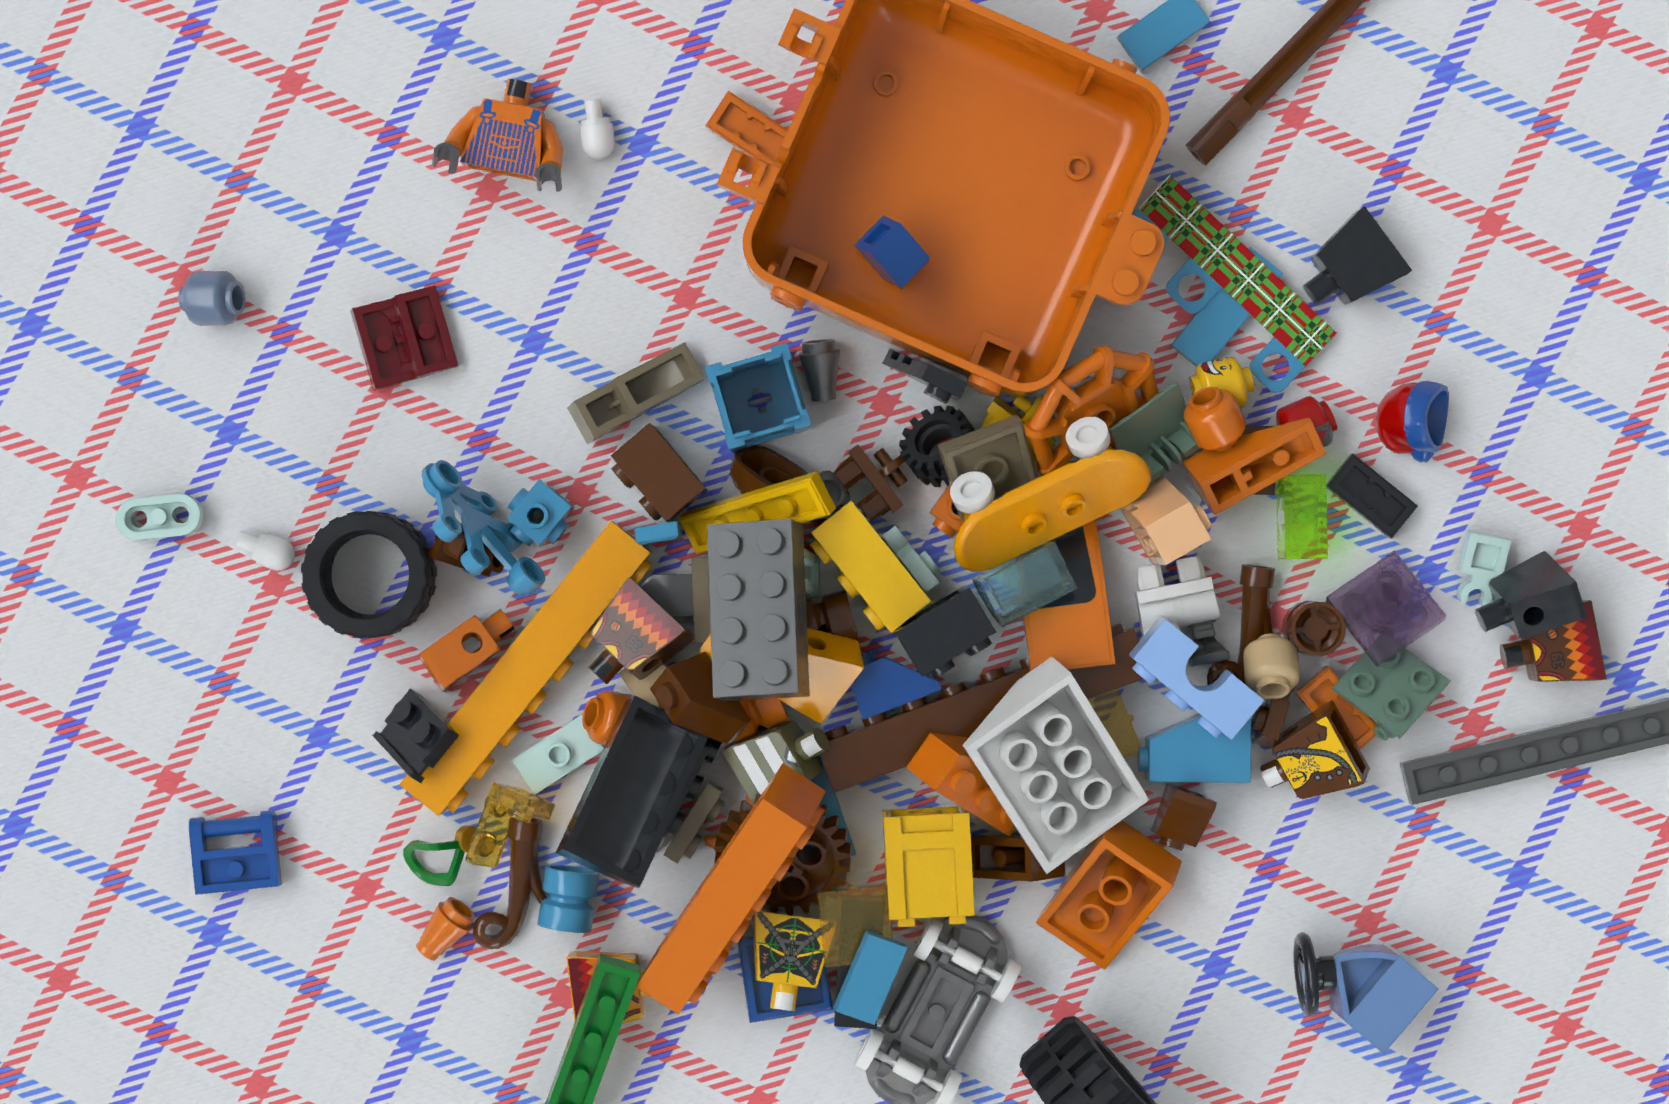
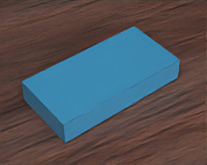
(1162, 31)
(658, 533)
(870, 977)

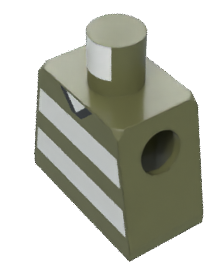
(760, 756)

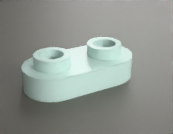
(160, 516)

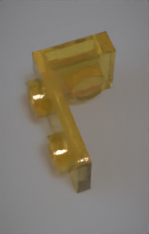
(492, 828)

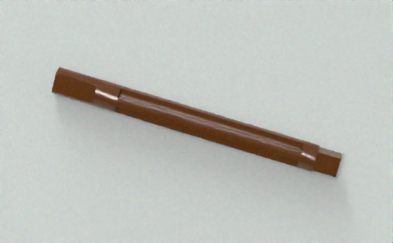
(1269, 79)

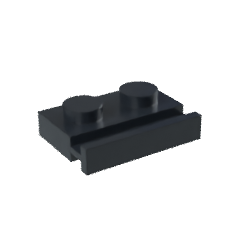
(415, 735)

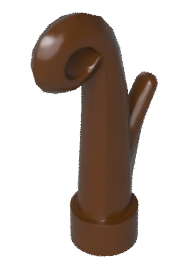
(1254, 616)
(522, 879)

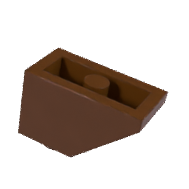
(688, 700)
(1182, 817)
(1007, 859)

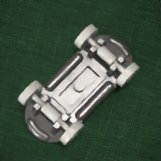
(937, 1012)

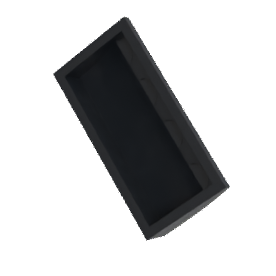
(632, 793)

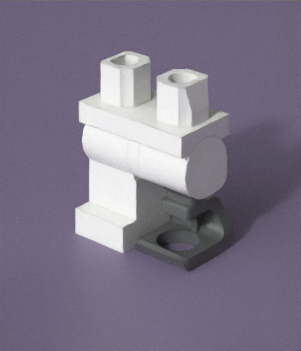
(1182, 604)

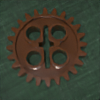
(816, 867)

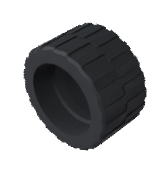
(318, 577)

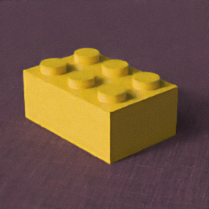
(868, 568)

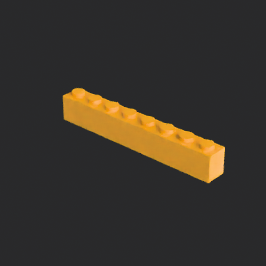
(529, 665)

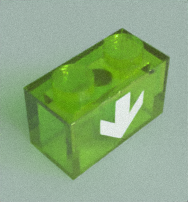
(1302, 517)

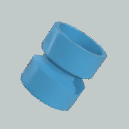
(568, 898)

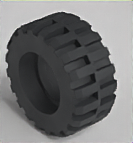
(1078, 1068)

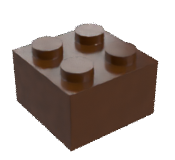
(658, 474)

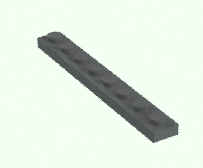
(1536, 752)

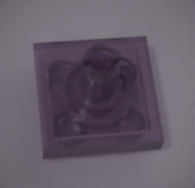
(1386, 608)

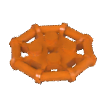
(1102, 395)

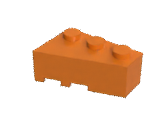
(952, 773)

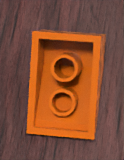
(1110, 893)

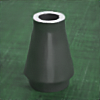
(820, 368)

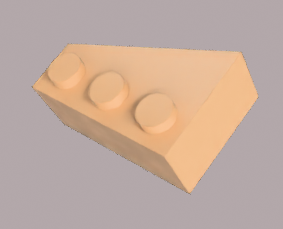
(1166, 522)

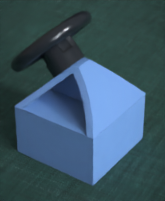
(1367, 987)

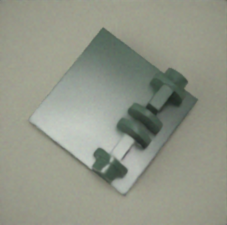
(1157, 432)
(1392, 692)

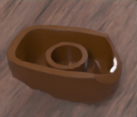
(761, 467)

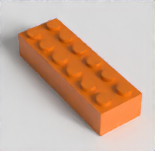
(734, 890)

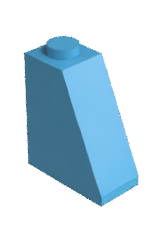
(1194, 755)

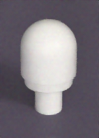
(596, 131)
(267, 550)

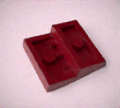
(404, 338)

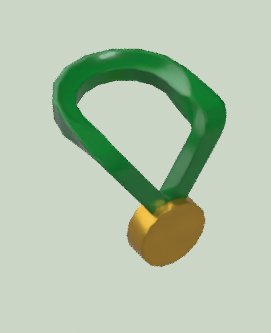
(461, 844)

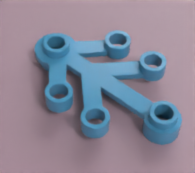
(446, 485)

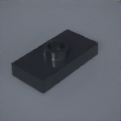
(1371, 496)

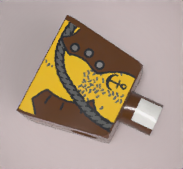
(1317, 756)

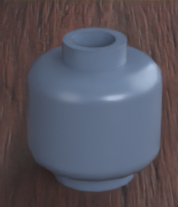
(212, 298)

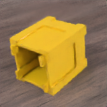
(928, 864)

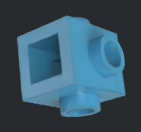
(555, 512)

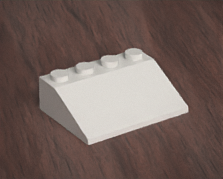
(1053, 765)

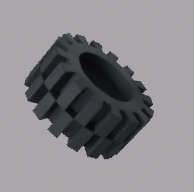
(925, 436)

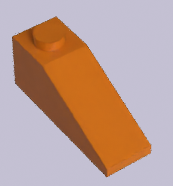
(1252, 463)

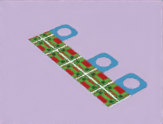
(1230, 265)

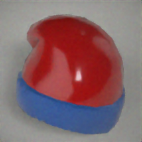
(1414, 419)

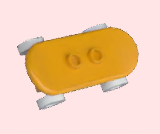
(1049, 504)

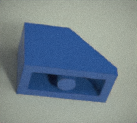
(888, 685)

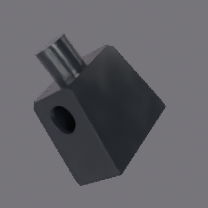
(1355, 261)
(1532, 598)

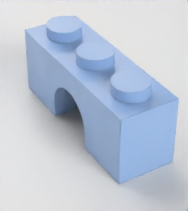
(1164, 656)

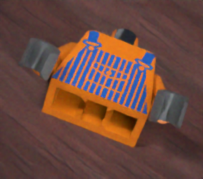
(506, 139)

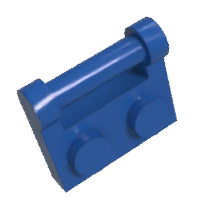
(235, 866)

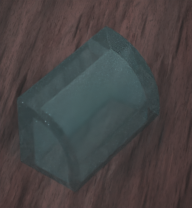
(1024, 583)

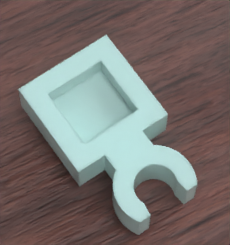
(1481, 559)
(919, 566)

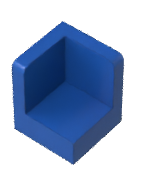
(892, 251)

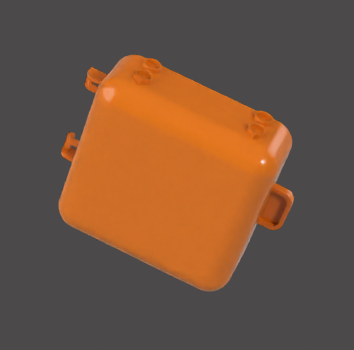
(994, 156)

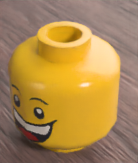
(1225, 375)

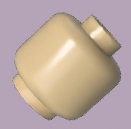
(1271, 666)

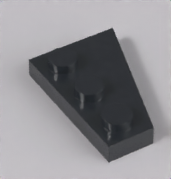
(939, 383)

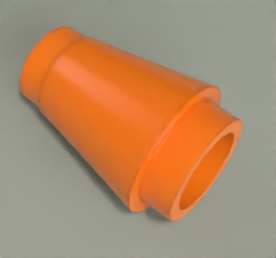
(447, 925)

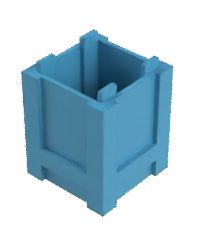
(735, 385)

